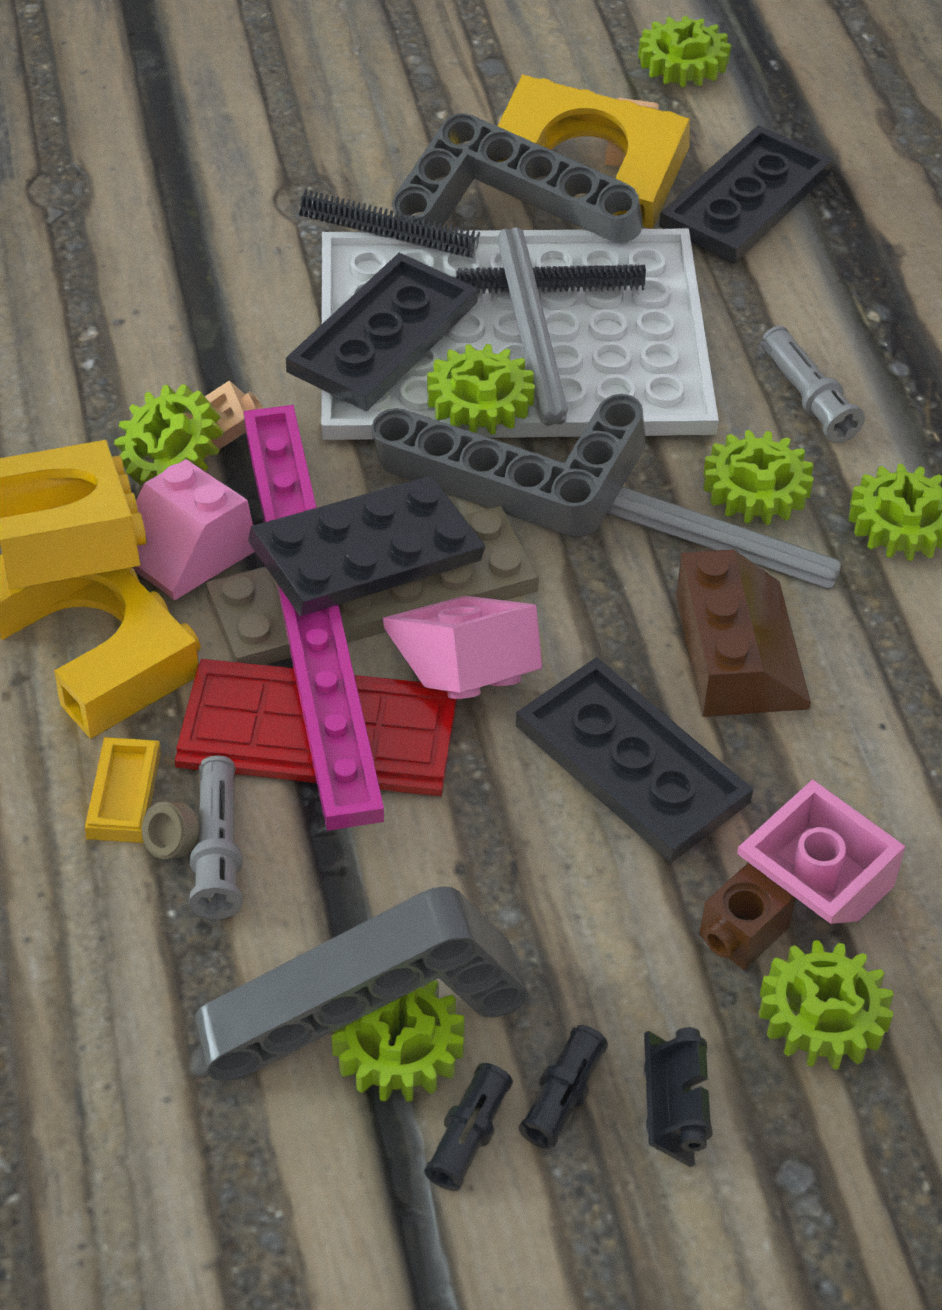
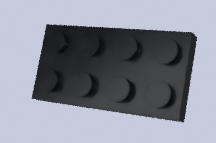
(746, 193)
(381, 331)
(365, 544)
(634, 759)

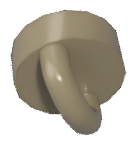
(170, 829)

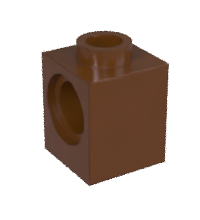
(748, 896)

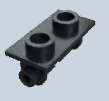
(676, 1115)

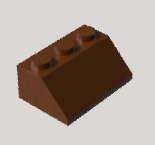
(738, 636)

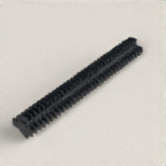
(387, 225)
(560, 277)

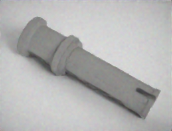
(820, 395)
(216, 855)

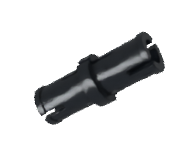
(563, 1086)
(453, 1158)

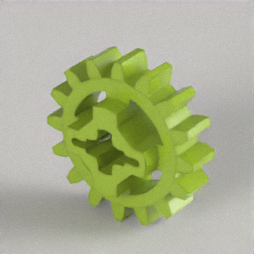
(684, 51)
(480, 388)
(167, 434)
(758, 477)
(899, 511)
(826, 1004)
(420, 1052)

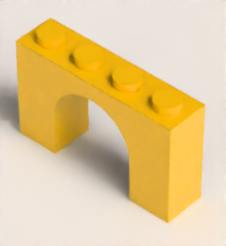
(649, 138)
(67, 515)
(130, 669)

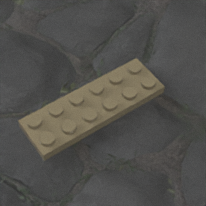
(253, 619)

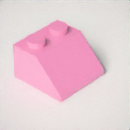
(191, 529)
(468, 643)
(826, 855)

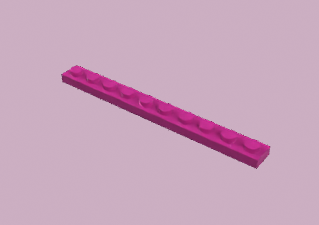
(316, 640)

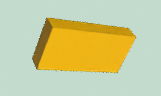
(122, 789)

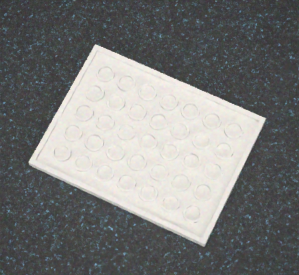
(601, 340)

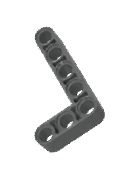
(516, 178)
(526, 485)
(358, 973)

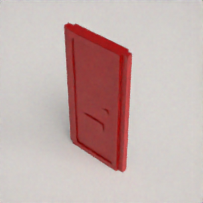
(259, 724)

